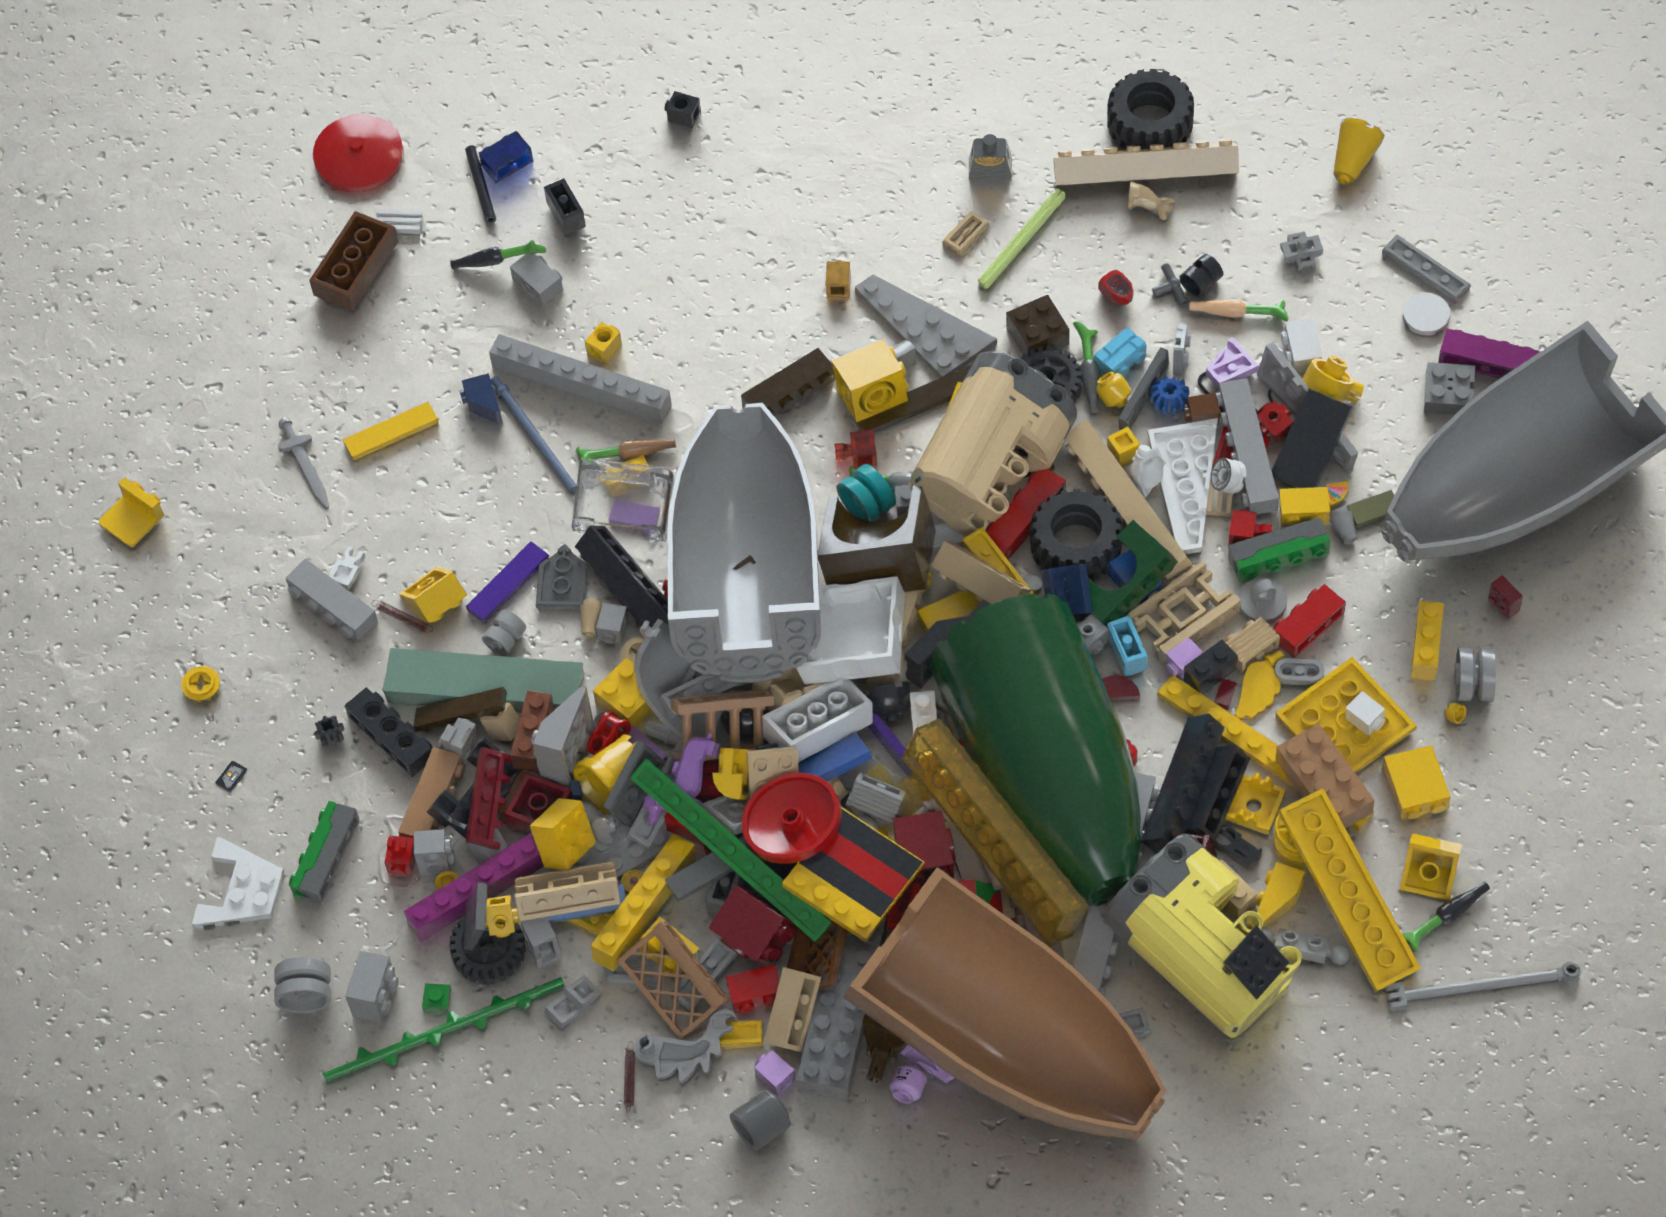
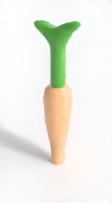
(1238, 308)

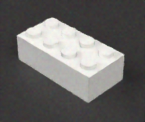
(818, 718)

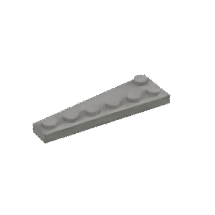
(1291, 390)

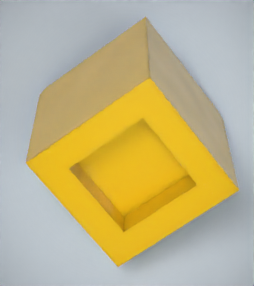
(1123, 446)

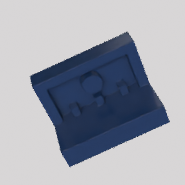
(1070, 585)

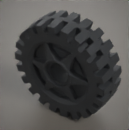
(1058, 368)
(487, 963)

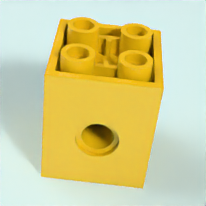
(870, 380)

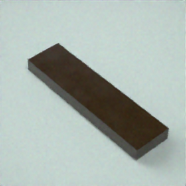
(462, 707)

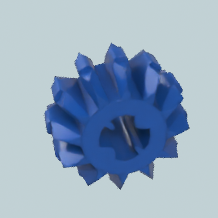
(1169, 394)

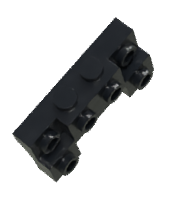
(456, 813)

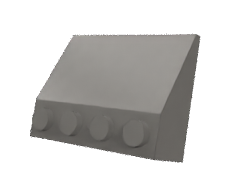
(563, 738)

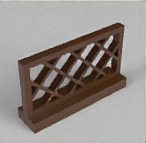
(805, 958)

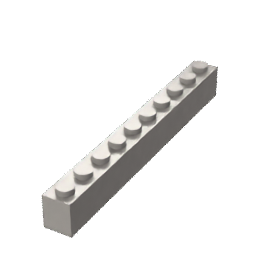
(1097, 937)

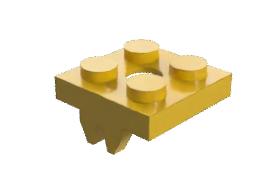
(1266, 793)

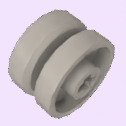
(1472, 674)
(302, 985)

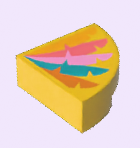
(1337, 493)

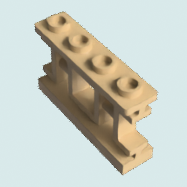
(1195, 626)
(567, 891)

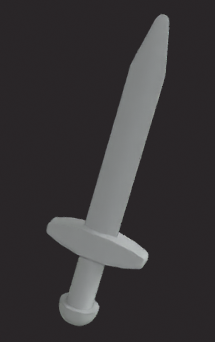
(297, 444)

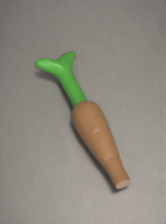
(628, 449)

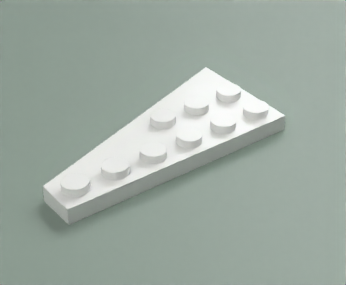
(1186, 477)

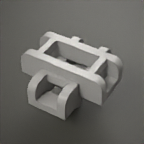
(1304, 249)

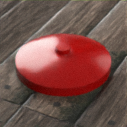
(358, 153)
(791, 818)

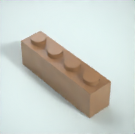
(439, 774)

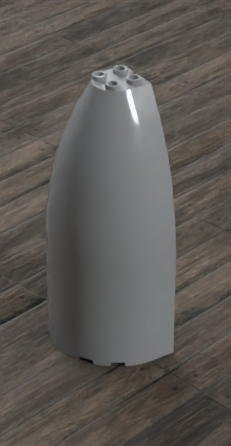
(1524, 453)
(732, 499)

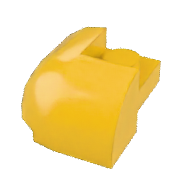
(732, 774)

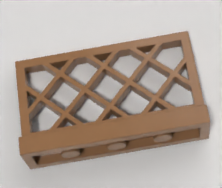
(691, 967)

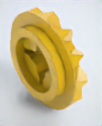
(194, 677)

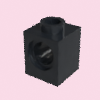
(683, 109)

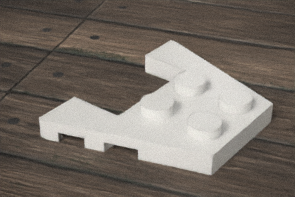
(251, 889)

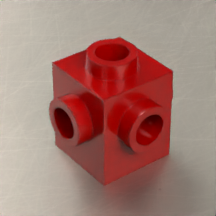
(1276, 428)

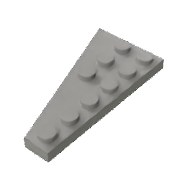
(938, 337)

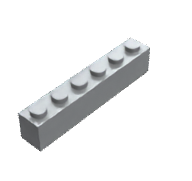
(1248, 445)

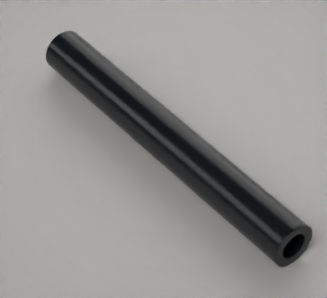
(480, 184)

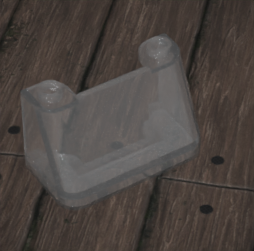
(623, 497)

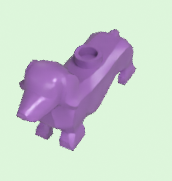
(687, 772)

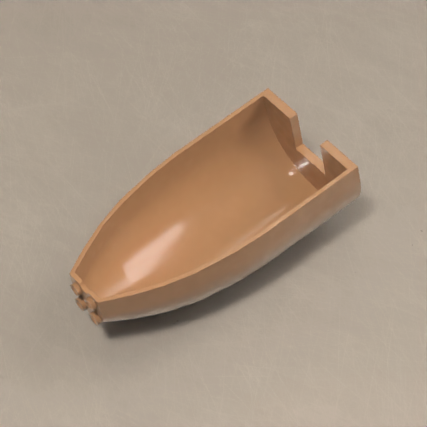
(1007, 1016)

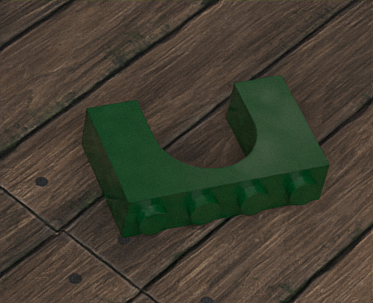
(1152, 566)

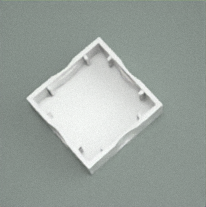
(857, 632)

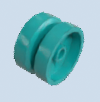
(866, 493)

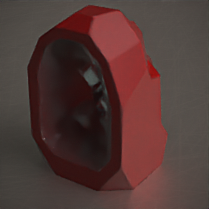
(1116, 287)

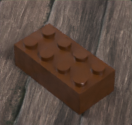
(353, 261)

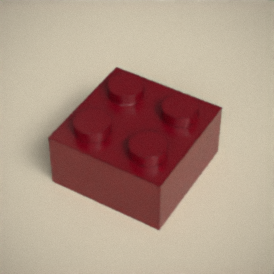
(1505, 597)

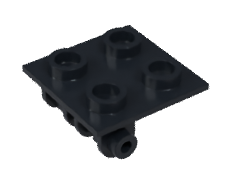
(1255, 962)

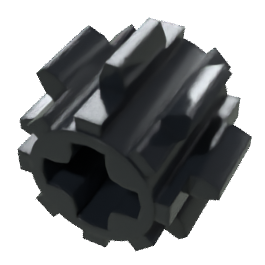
(329, 731)

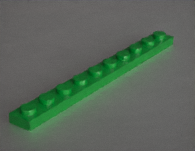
(729, 849)

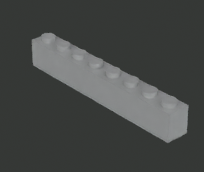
(580, 379)

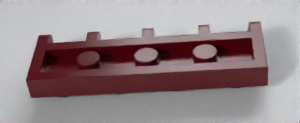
(487, 798)

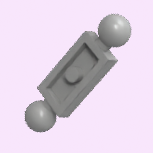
(1310, 947)

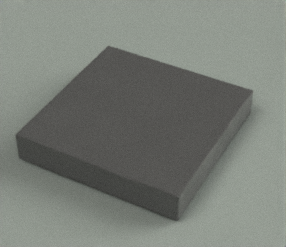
(475, 916)

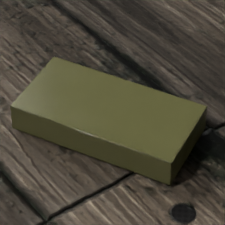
(1371, 509)

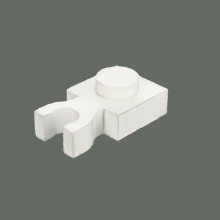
(347, 570)

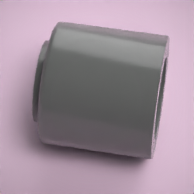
(760, 1120)

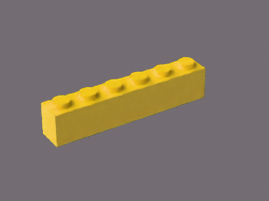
(641, 903)

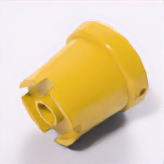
(602, 771)

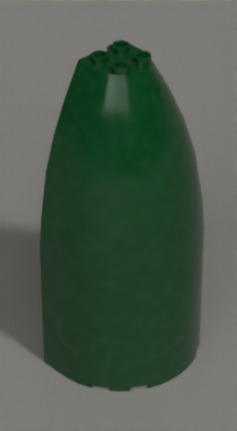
(1046, 736)

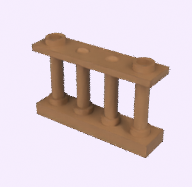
(731, 702)

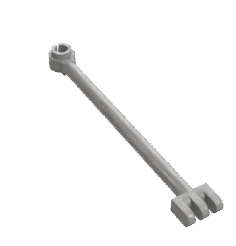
(1403, 995)

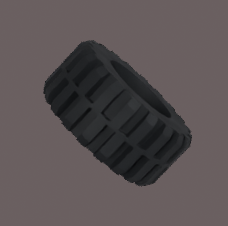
(1150, 89)
(1076, 509)

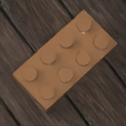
(1315, 763)

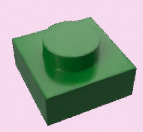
(436, 997)

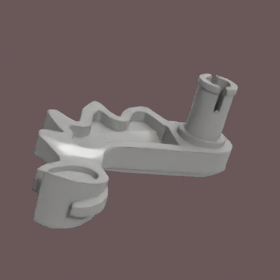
(681, 1055)

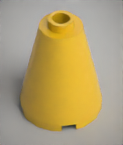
(1355, 148)

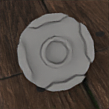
(1263, 599)

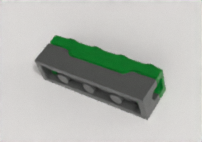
(1279, 549)
(324, 852)

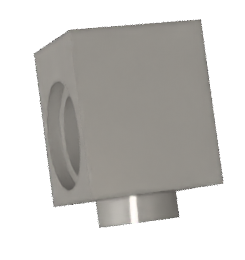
(612, 623)

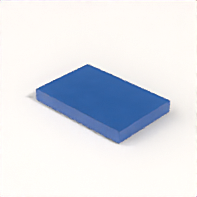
(836, 758)

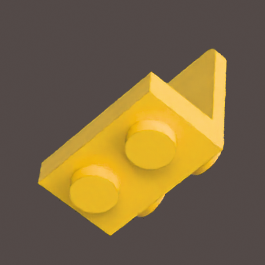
(132, 514)

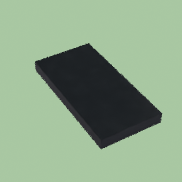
(1311, 440)

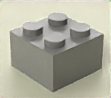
(371, 987)

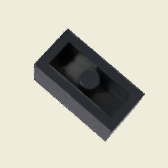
(564, 206)
(1210, 667)

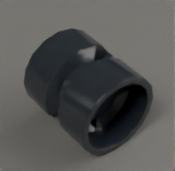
(1197, 278)

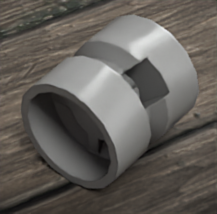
(503, 634)

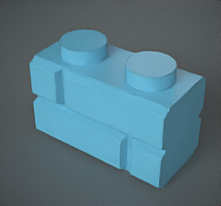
(1121, 353)
(1127, 646)

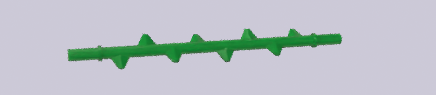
(453, 1023)

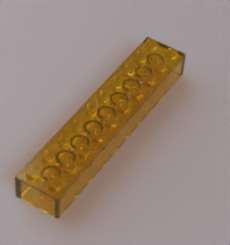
(995, 832)

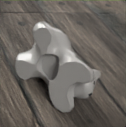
(601, 823)

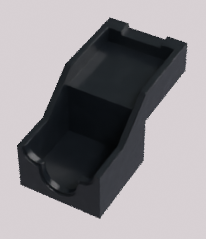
(920, 654)

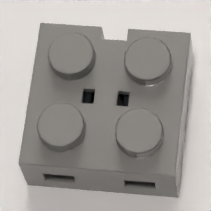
(1448, 387)

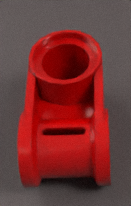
(607, 734)

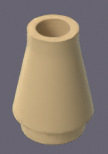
(589, 616)

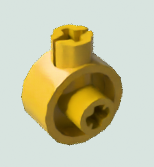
(1332, 379)

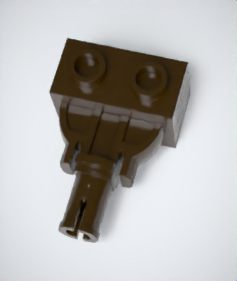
(881, 1043)

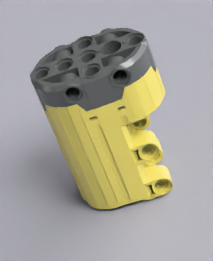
(1177, 927)

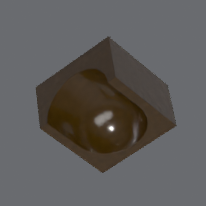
(869, 550)

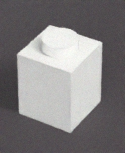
(1365, 714)

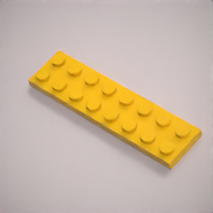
(1349, 890)

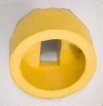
(1455, 712)

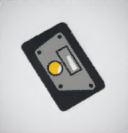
(231, 775)

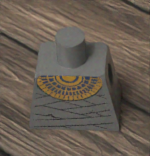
(990, 158)

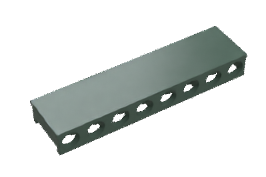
(436, 676)

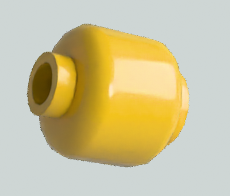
(1113, 390)

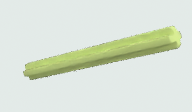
(1021, 238)

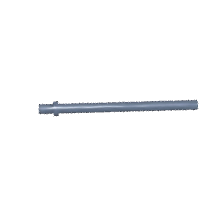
(502, 390)

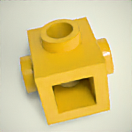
(501, 916)

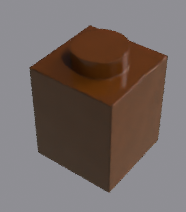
(1202, 408)

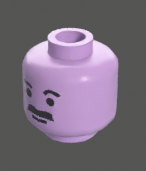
(908, 1083)

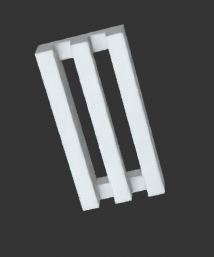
(402, 217)

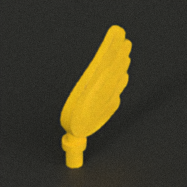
(1259, 687)

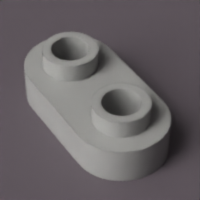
(1299, 671)

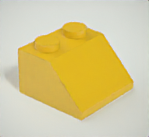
(434, 594)
(1430, 867)

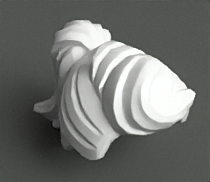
(1146, 469)

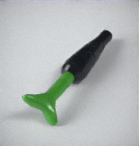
(495, 255)
(1446, 913)

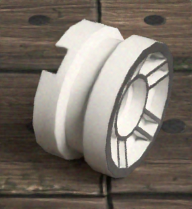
(1227, 475)

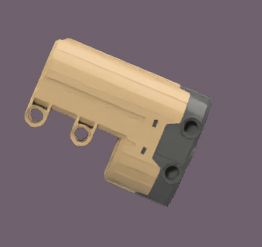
(996, 423)

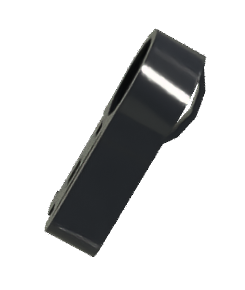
(1239, 849)

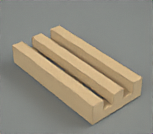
(962, 245)
(1218, 512)

